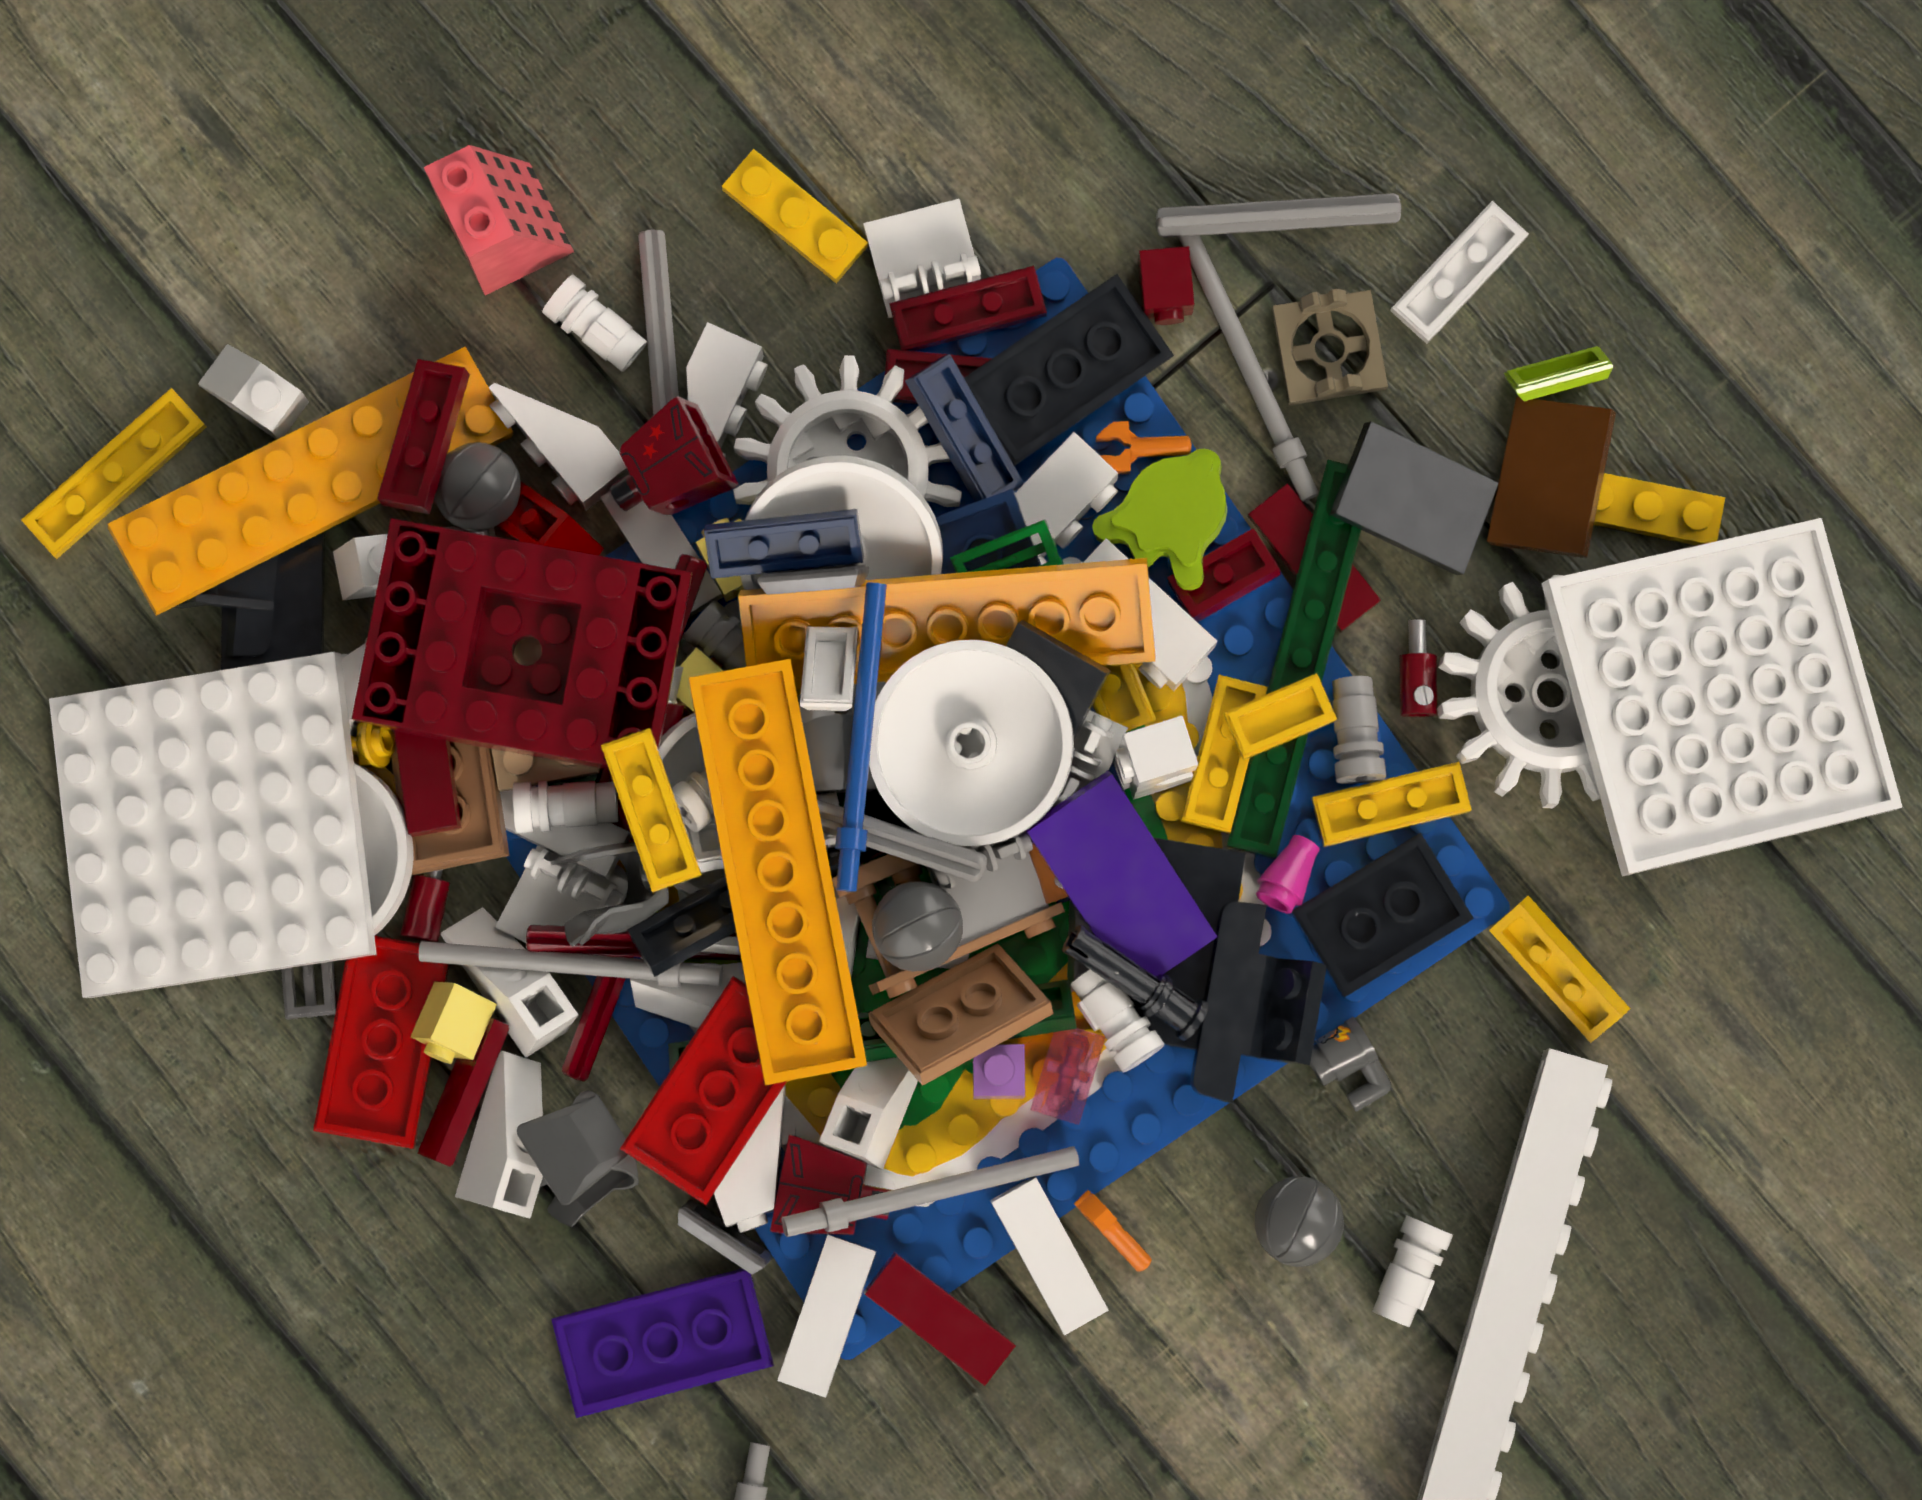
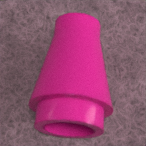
(1288, 875)

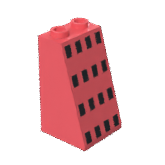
(497, 215)

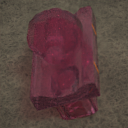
(1068, 1074)

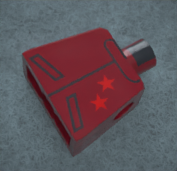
(672, 462)
(815, 1176)

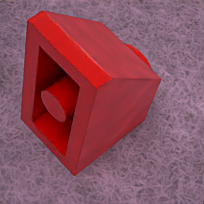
(545, 524)

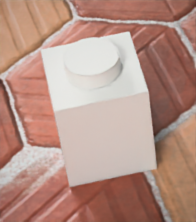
(254, 391)

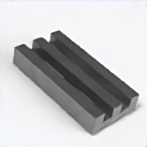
(311, 1008)

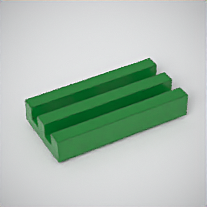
(1048, 545)

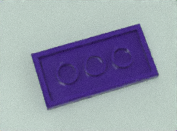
(1120, 877)
(662, 1342)

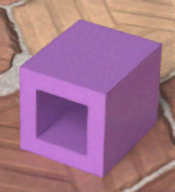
(1000, 1073)

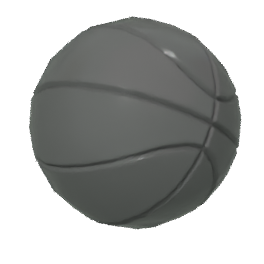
(478, 487)
(917, 926)
(1299, 1221)

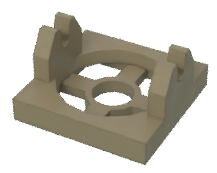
(1355, 305)

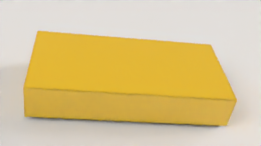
(1280, 716)

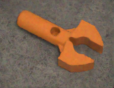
(1140, 446)
(1112, 1230)

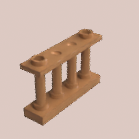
(904, 871)

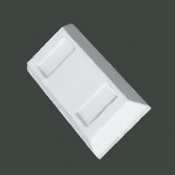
(829, 668)

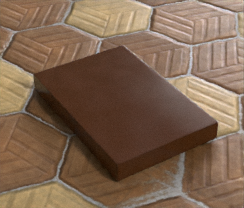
(1551, 477)

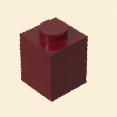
(1166, 284)

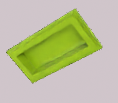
(1560, 373)

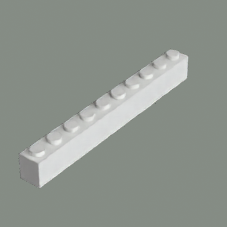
(1516, 1279)

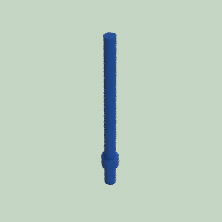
(851, 837)

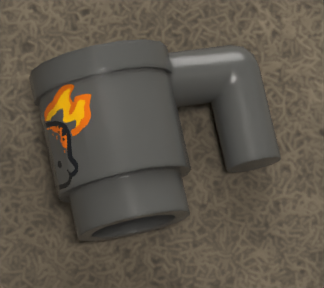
(1345, 1052)

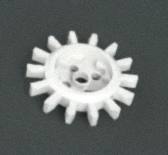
(829, 419)
(1511, 727)

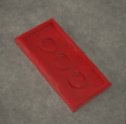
(373, 1066)
(706, 1101)

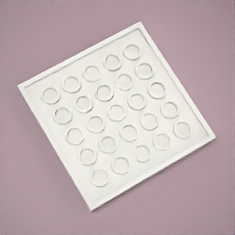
(1721, 696)
(212, 825)

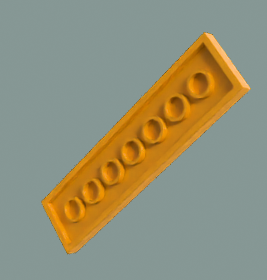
(282, 492)
(1088, 606)
(777, 871)

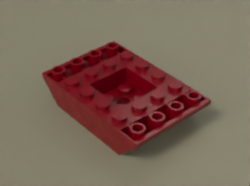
(461, 603)

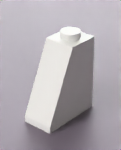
(752, 1180)

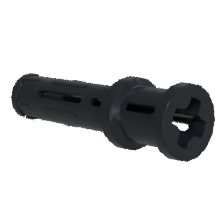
(1154, 993)

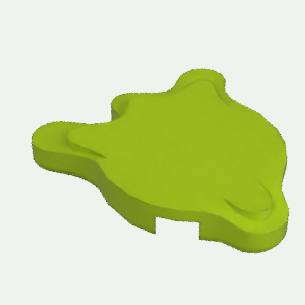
(1171, 513)

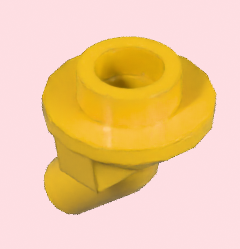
(373, 745)

